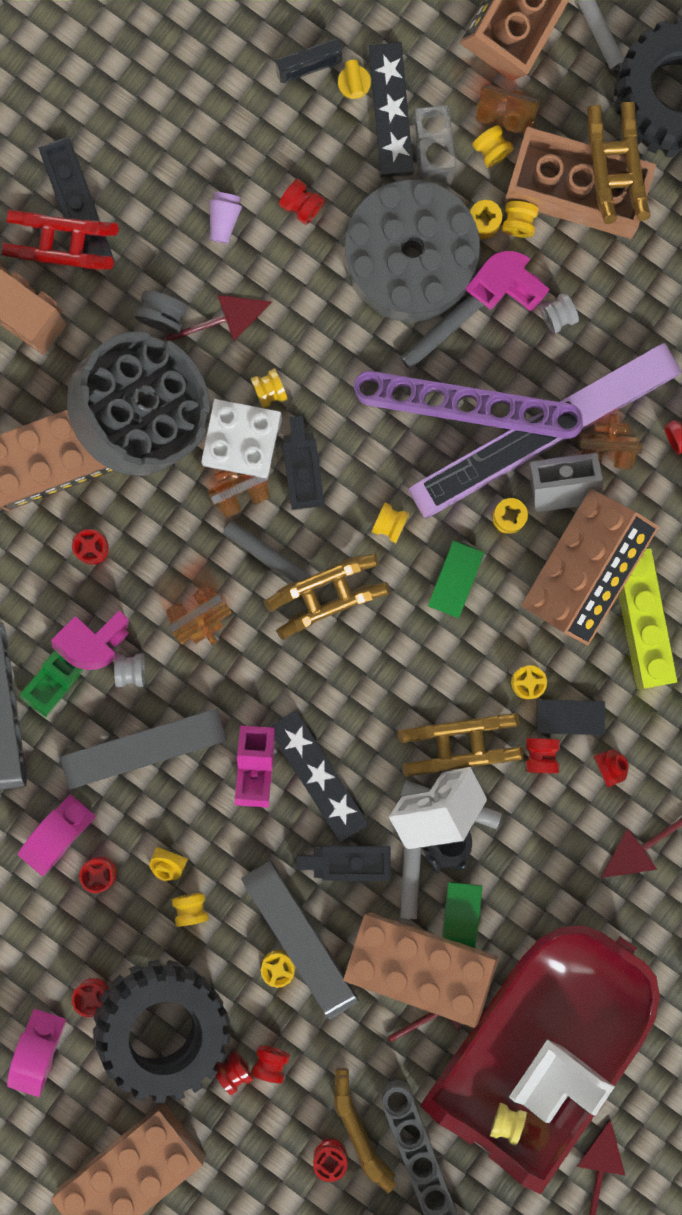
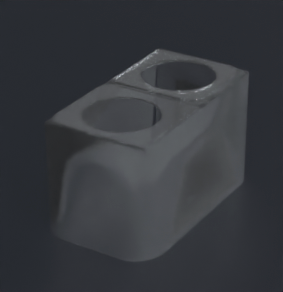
(433, 173)

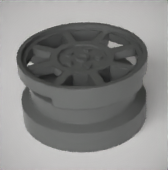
(161, 312)

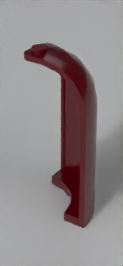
(565, 989)

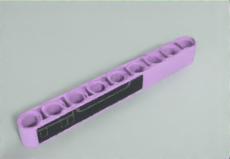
(518, 447)

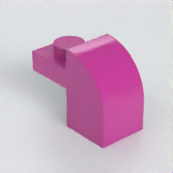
(506, 274)
(90, 650)
(255, 766)
(55, 835)
(35, 1053)

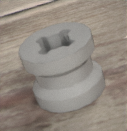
(559, 313)
(129, 670)

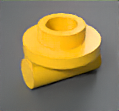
(354, 80)
(167, 864)

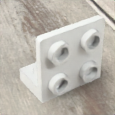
(241, 438)

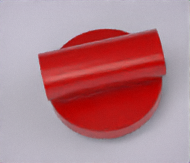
(612, 767)

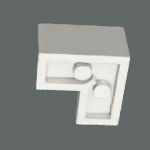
(442, 813)
(555, 1076)

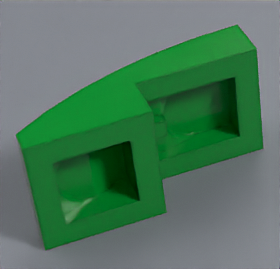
(456, 578)
(50, 684)
(462, 912)

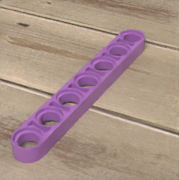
(480, 415)

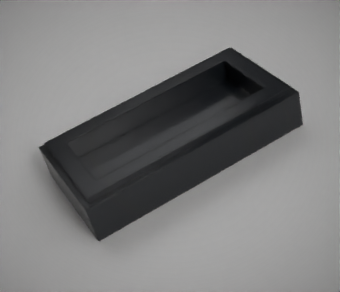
(309, 61)
(570, 717)

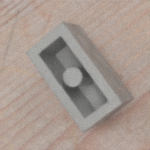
(564, 481)

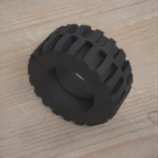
(655, 122)
(188, 1064)

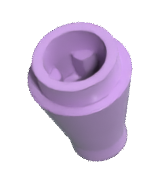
(223, 216)

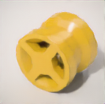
(493, 146)
(520, 219)
(486, 227)
(269, 388)
(504, 519)
(390, 522)
(534, 681)
(190, 909)
(275, 974)

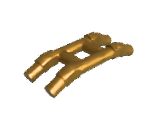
(627, 146)
(318, 612)
(476, 758)
(371, 1163)

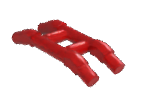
(48, 225)

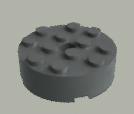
(419, 217)
(131, 435)

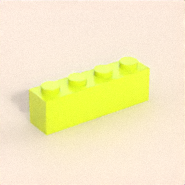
(646, 626)

